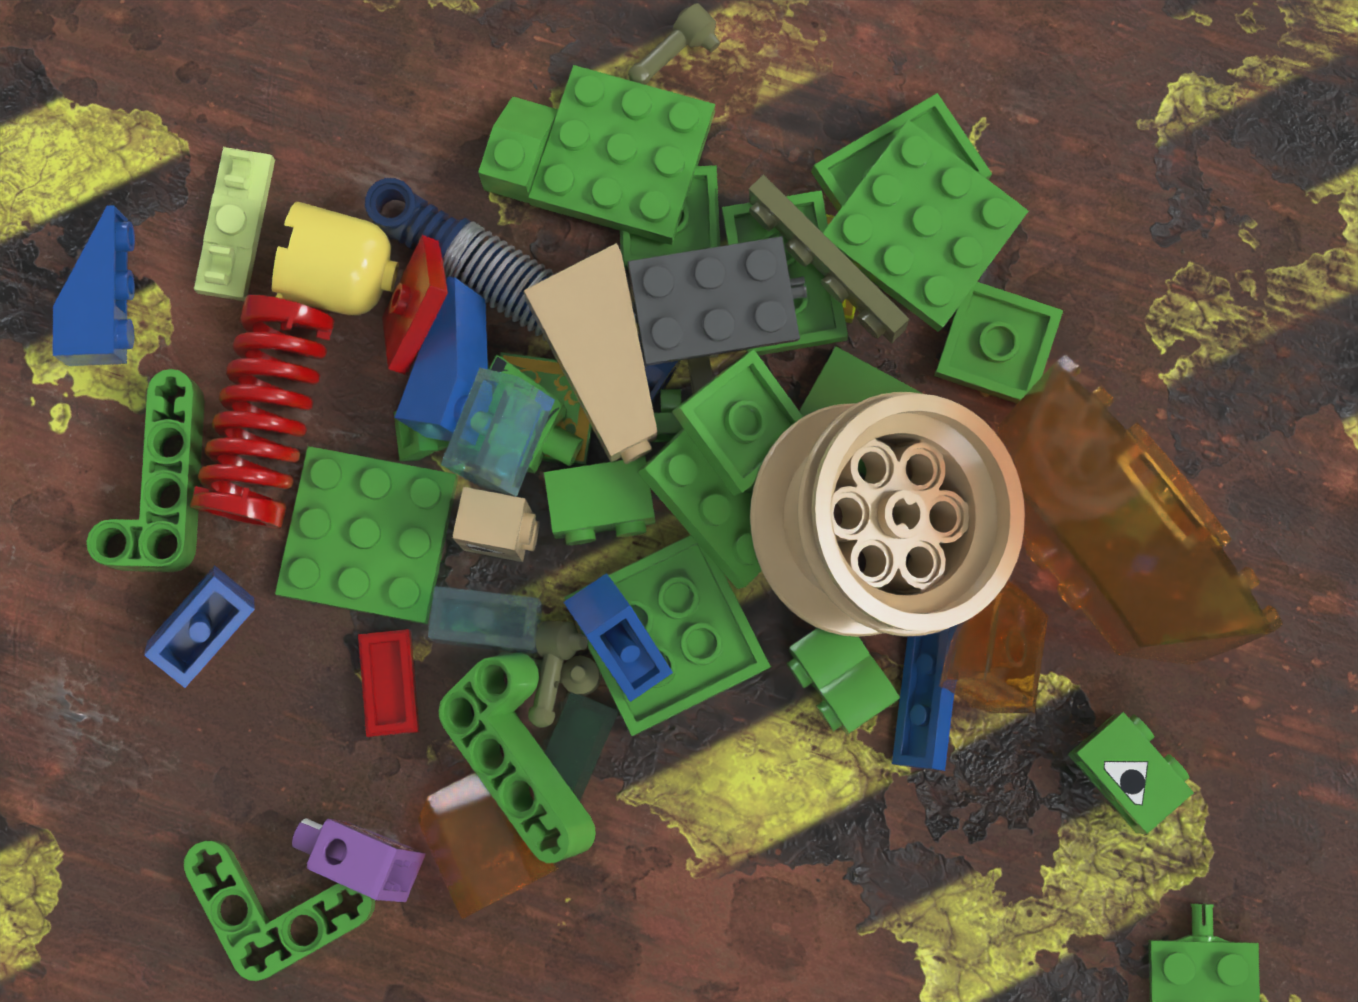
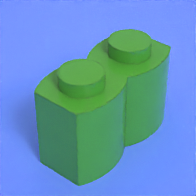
(844, 677)

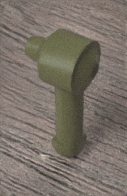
(692, 28)
(555, 643)
(578, 674)

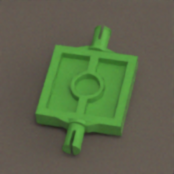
(1203, 966)

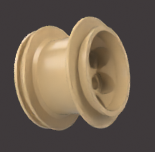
(951, 505)

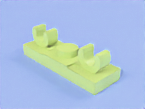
(234, 224)

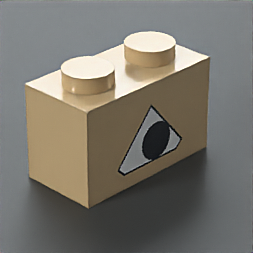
(495, 525)

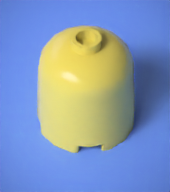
(333, 262)

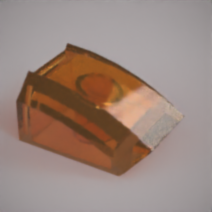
(998, 654)
(477, 846)

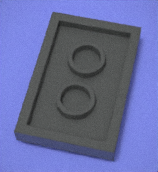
(713, 301)

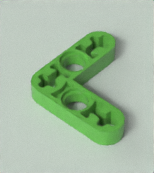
(256, 926)

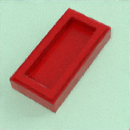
(388, 683)

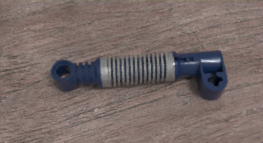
(480, 266)

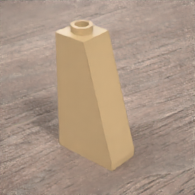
(596, 342)

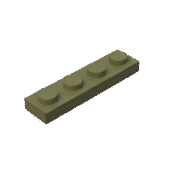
(841, 276)

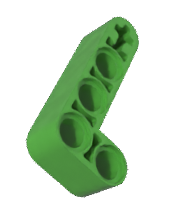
(157, 474)
(555, 821)

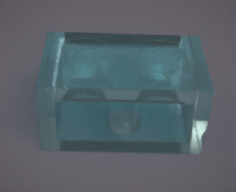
(498, 431)
(485, 620)

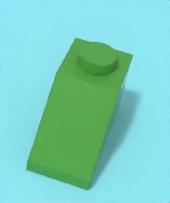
(516, 148)

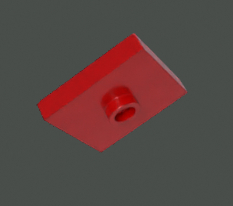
(414, 305)

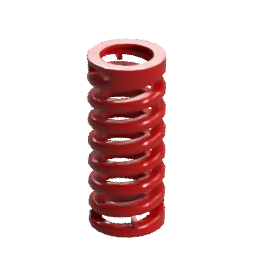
(227, 498)

